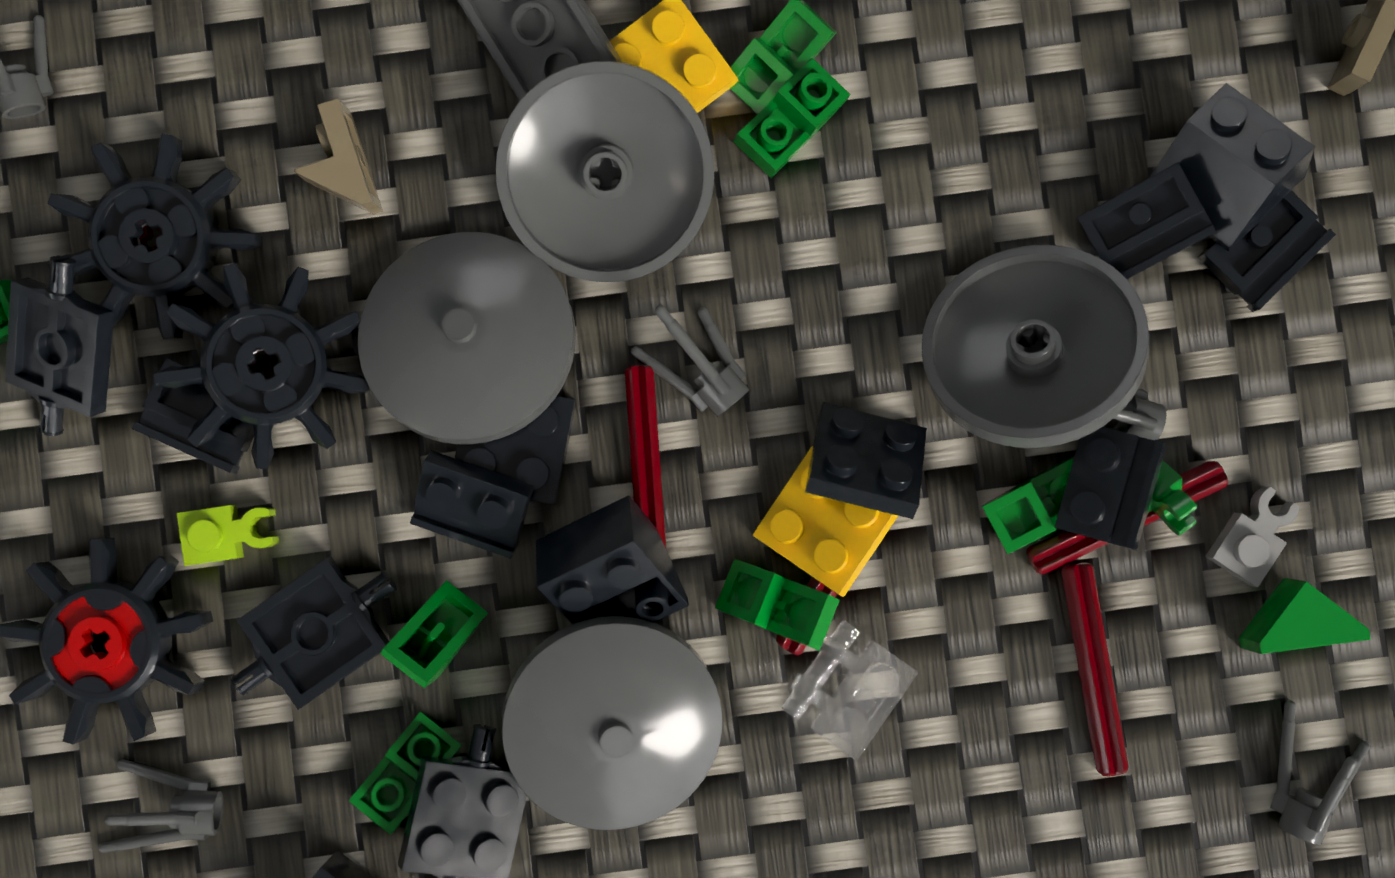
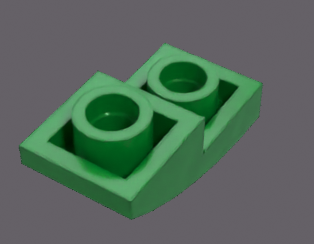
(791, 118)
(390, 787)

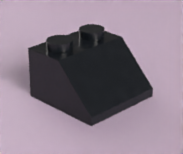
(1237, 162)

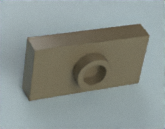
(1365, 42)

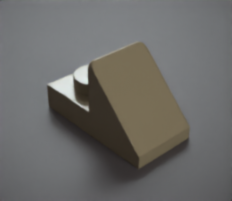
(346, 172)

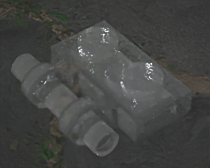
(862, 699)

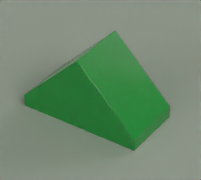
(1300, 619)
(434, 635)

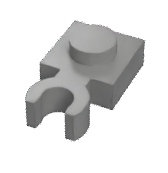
(1248, 543)

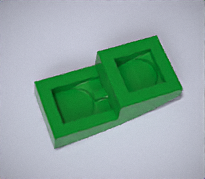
(779, 53)
(1029, 508)
(777, 604)

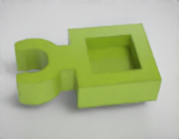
(219, 533)

